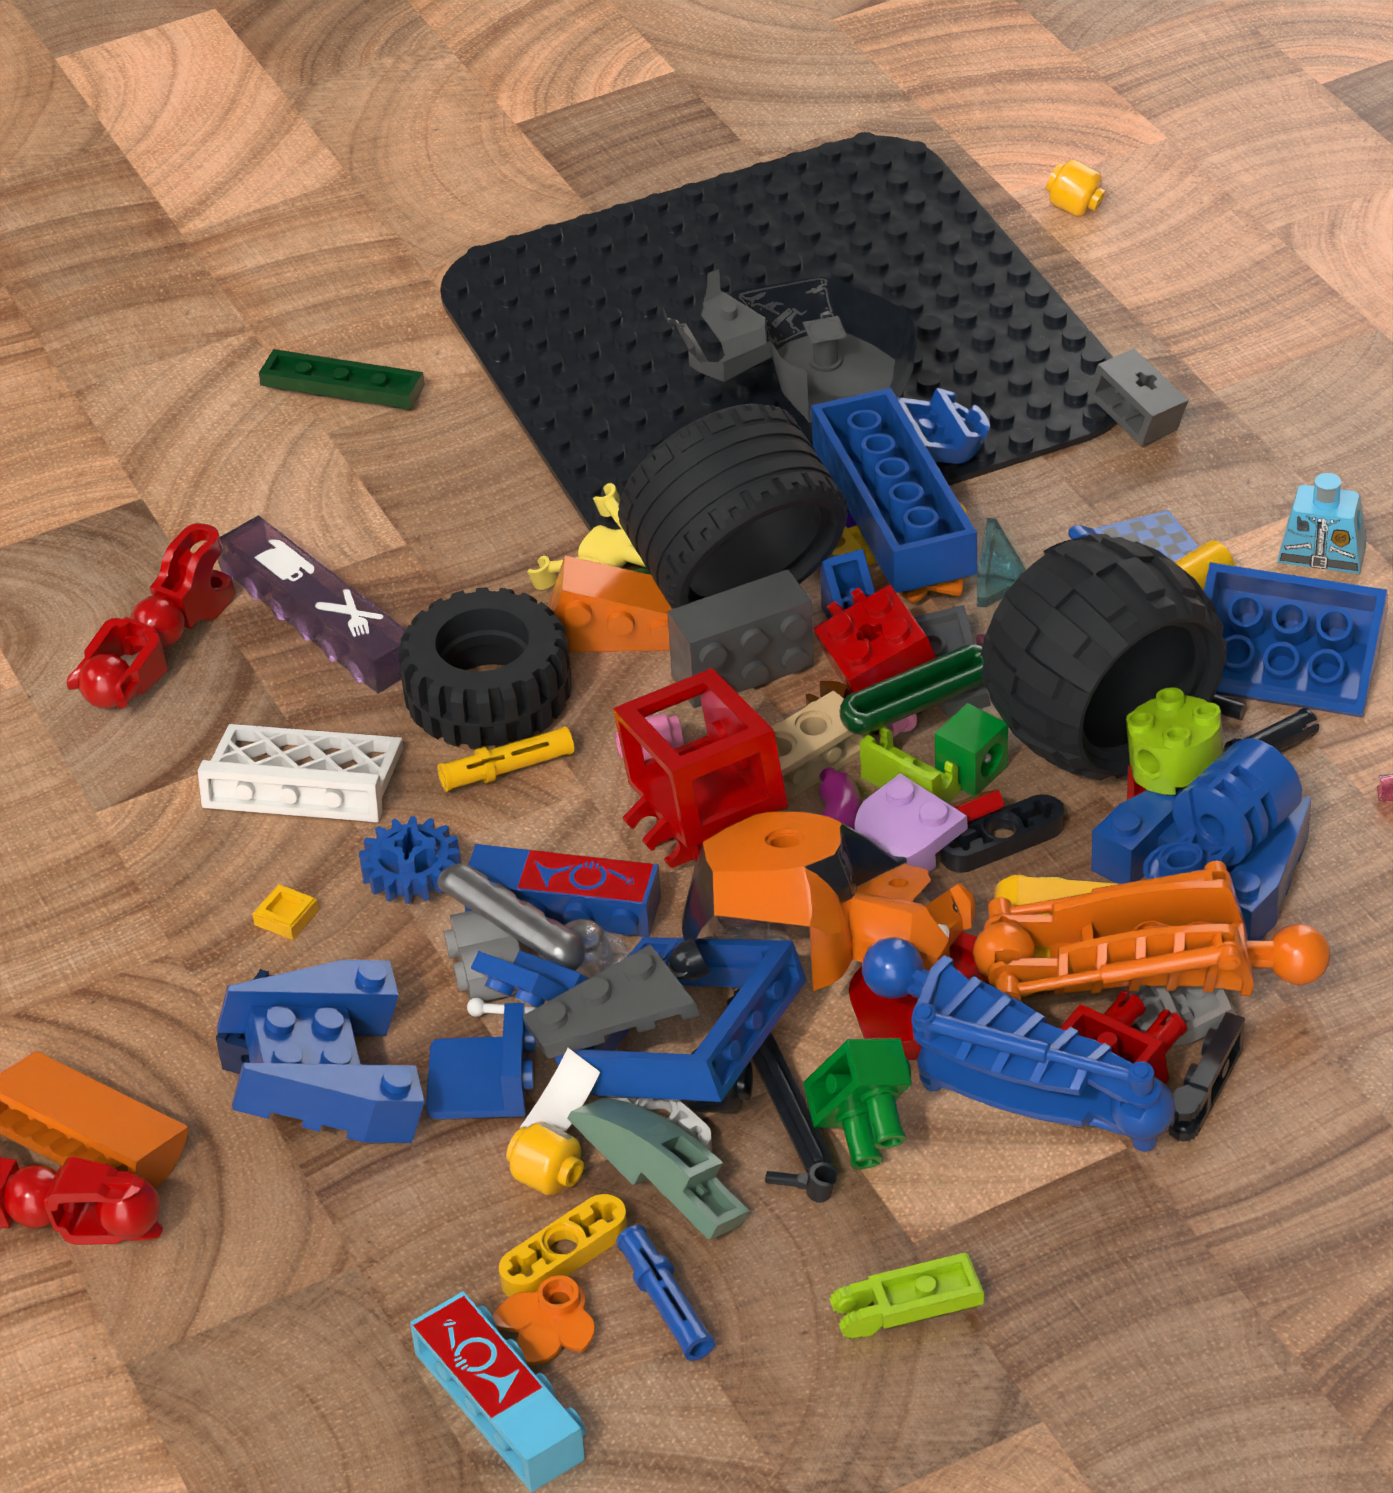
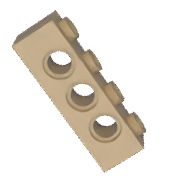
(813, 742)

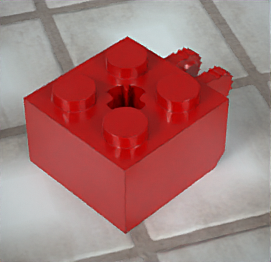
(872, 639)

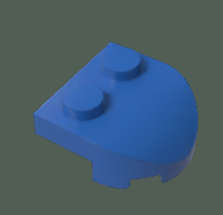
(947, 427)
(529, 975)

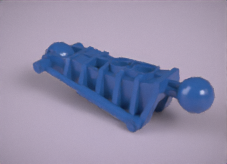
(1009, 1054)

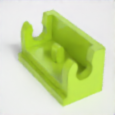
(884, 762)

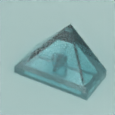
(997, 565)

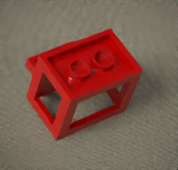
(706, 781)

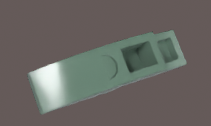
(656, 1149)

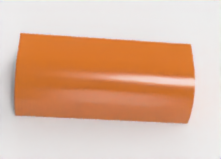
(76, 1116)

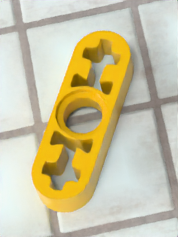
(572, 1227)

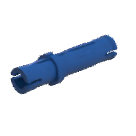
(644, 1259)

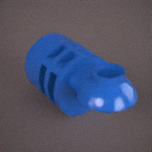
(1228, 809)

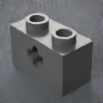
(1137, 397)

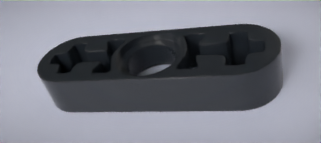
(1030, 820)

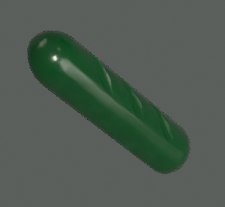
(912, 690)

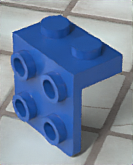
(482, 1073)

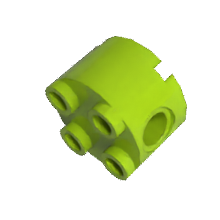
(1173, 740)

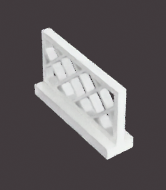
(306, 790)

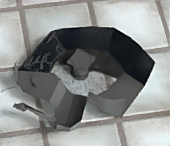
(814, 331)

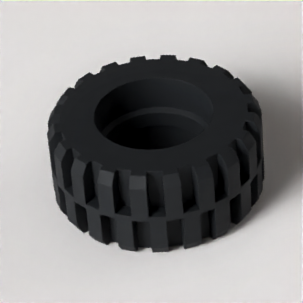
(494, 703)

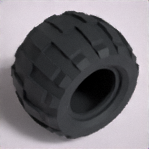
(1093, 640)

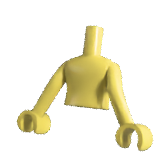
(599, 546)

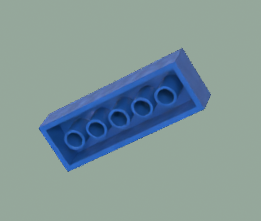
(894, 490)

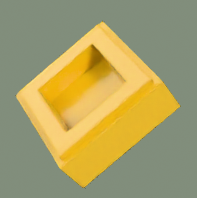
(285, 911)

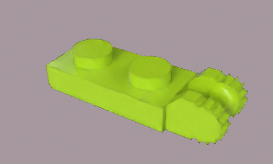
(907, 1295)

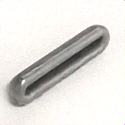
(513, 915)

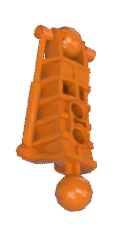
(1138, 934)

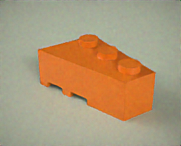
(609, 608)

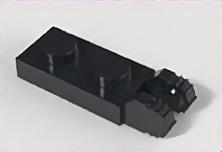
(1206, 1080)

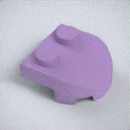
(909, 821)

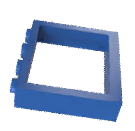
(769, 982)

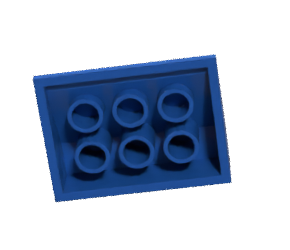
(1297, 638)

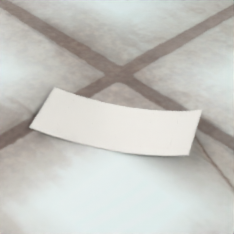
(565, 1092)

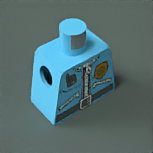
(1325, 527)

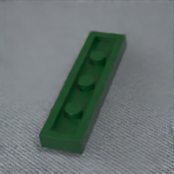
(341, 379)

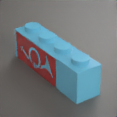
(499, 1390)

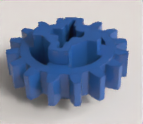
(408, 858)

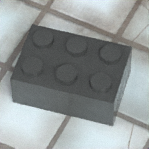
(744, 633)

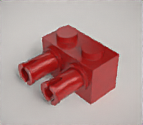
(1116, 1030)

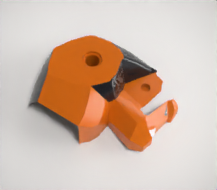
(826, 878)

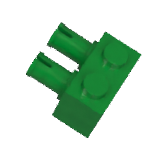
(859, 1094)

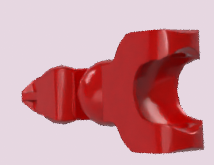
(178, 600)
(81, 1200)

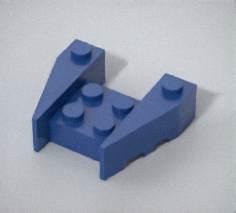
(1259, 880)
(306, 1053)

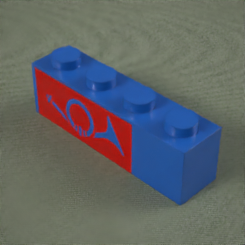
(572, 887)

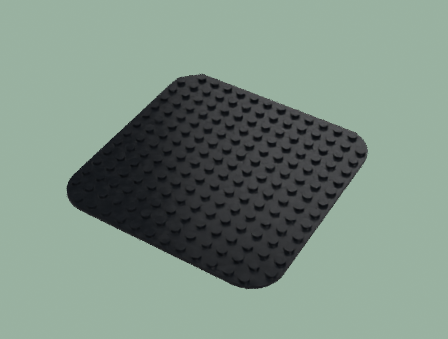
(600, 378)

